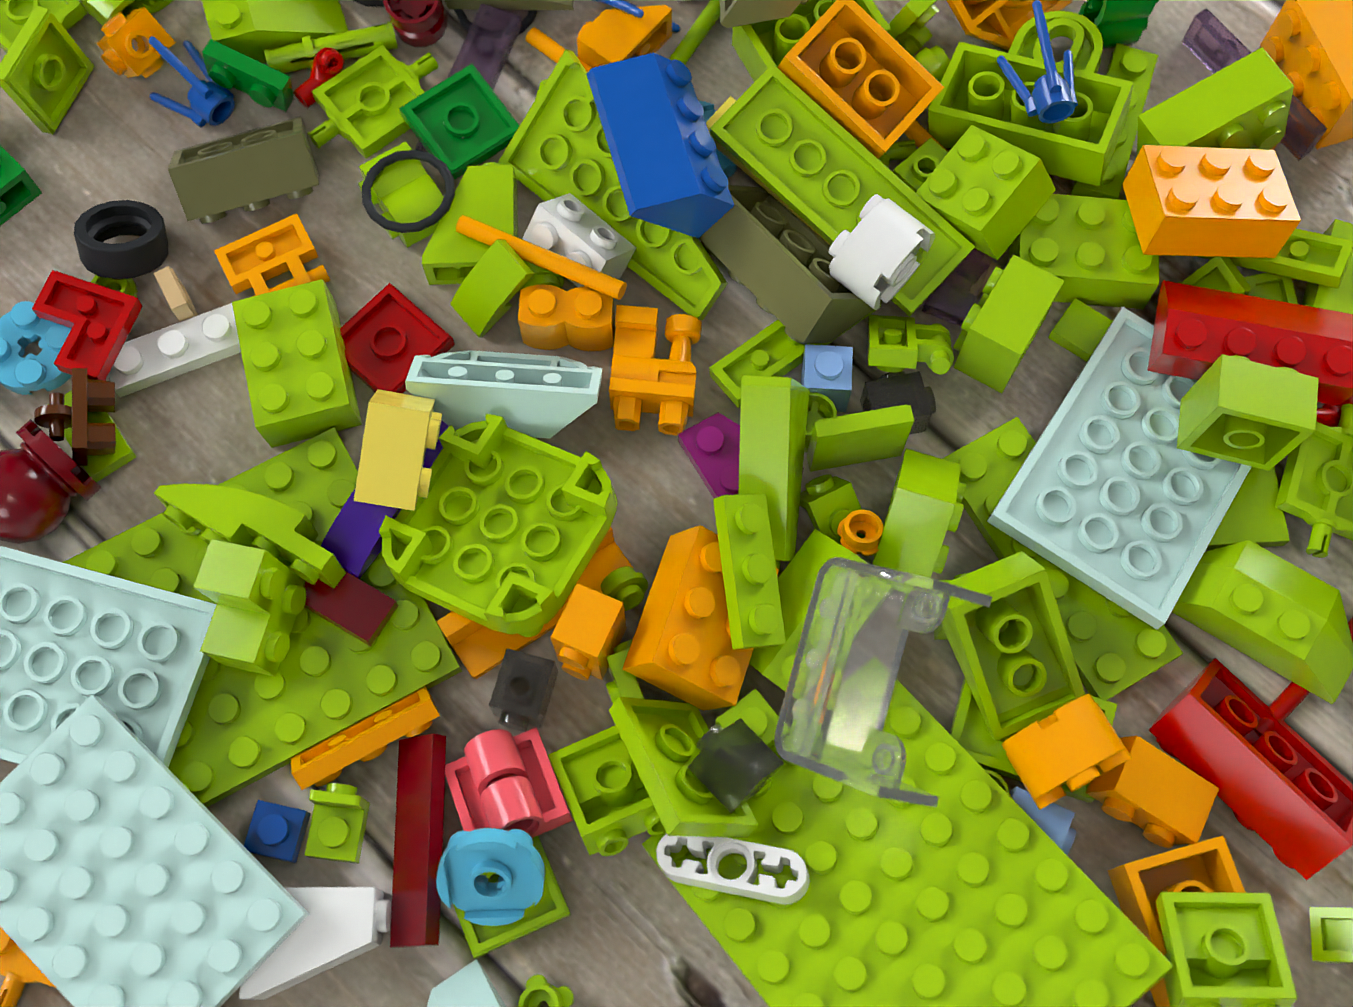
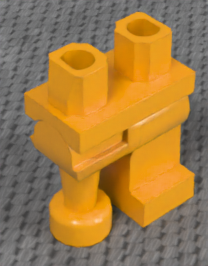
(651, 383)

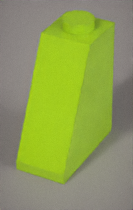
(483, 194)

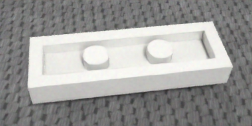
(175, 350)

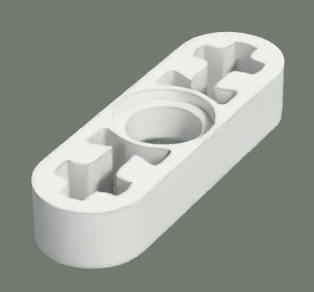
(773, 861)

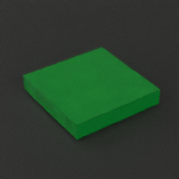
(461, 120)

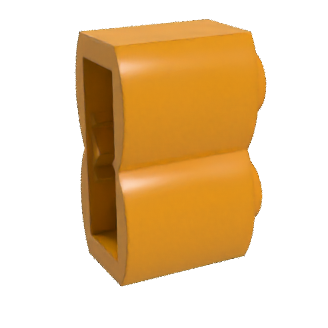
(559, 318)

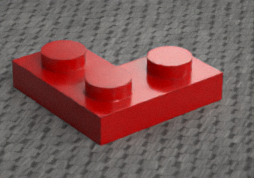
(98, 321)

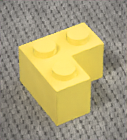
(394, 450)

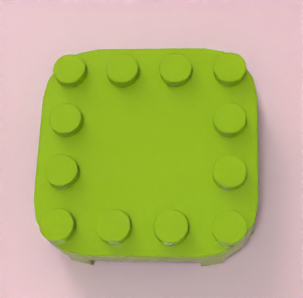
(501, 527)

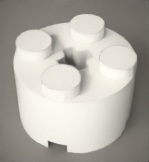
(879, 251)

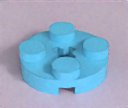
(33, 372)
(495, 851)

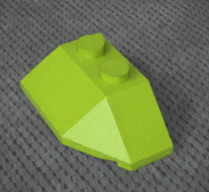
(1272, 615)

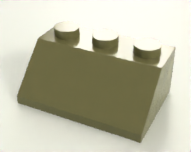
(244, 170)

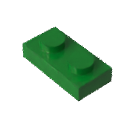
(259, 81)

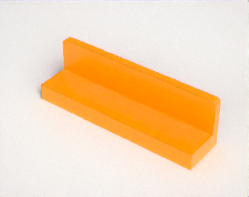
(484, 648)

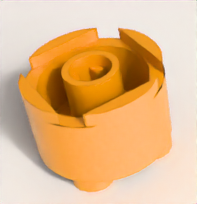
(1065, 750)

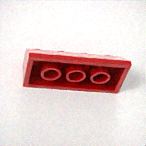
(1203, 323)
(1268, 780)

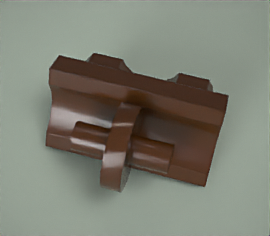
(87, 396)

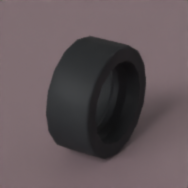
(121, 259)

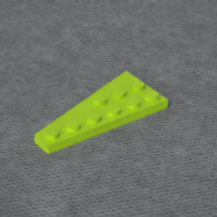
(566, 152)

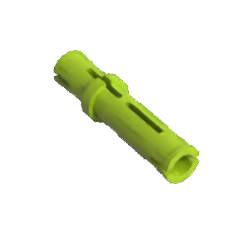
(349, 44)

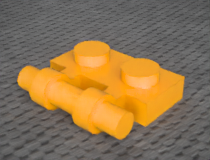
(268, 254)

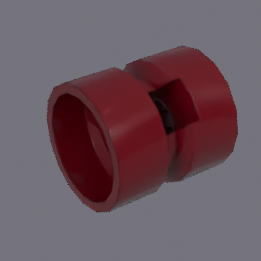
(417, 21)

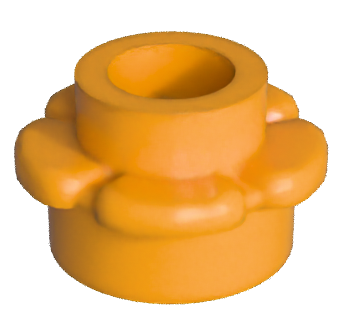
(861, 522)

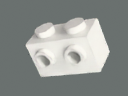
(580, 235)

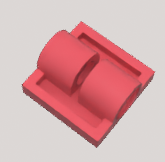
(507, 784)

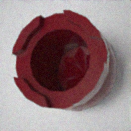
(38, 486)

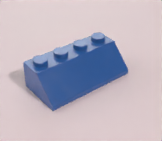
(660, 143)

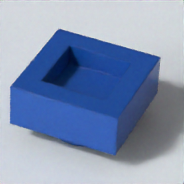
(276, 831)

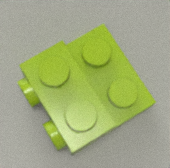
(604, 792)
(1224, 950)

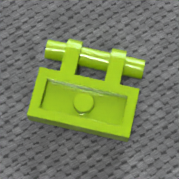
(901, 343)

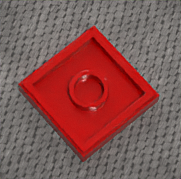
(387, 338)

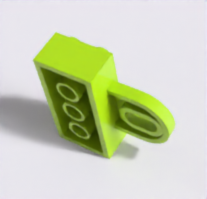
(982, 96)

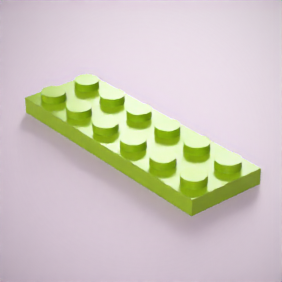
(829, 174)
(1105, 640)

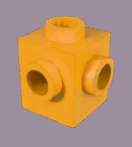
(135, 29)

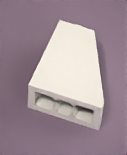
(338, 928)

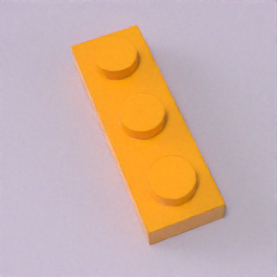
(364, 739)

